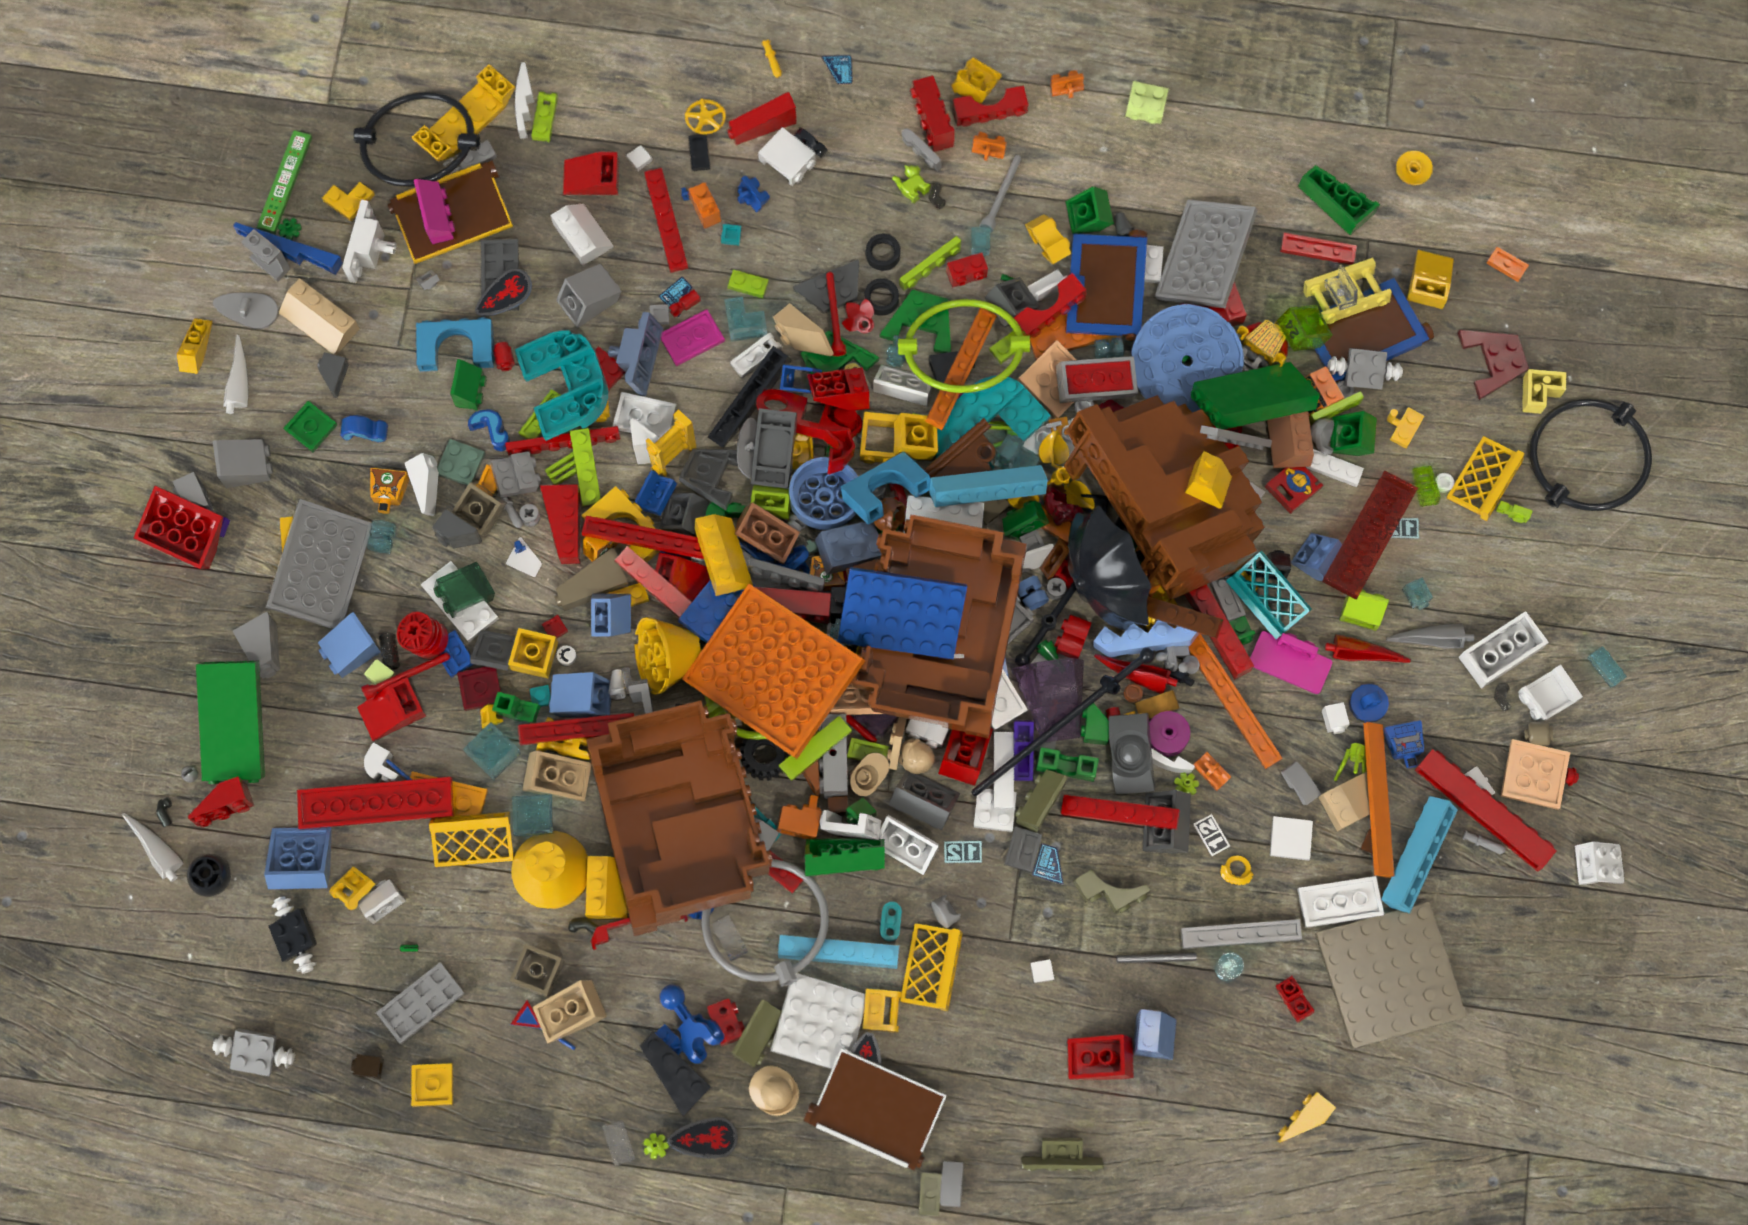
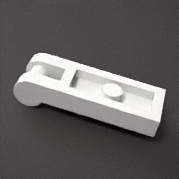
(754, 355)

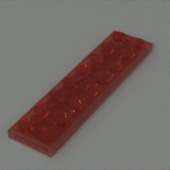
(1370, 535)

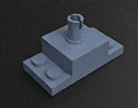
(638, 352)

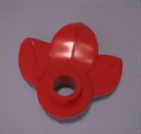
(858, 314)

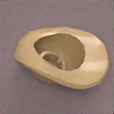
(774, 1090)

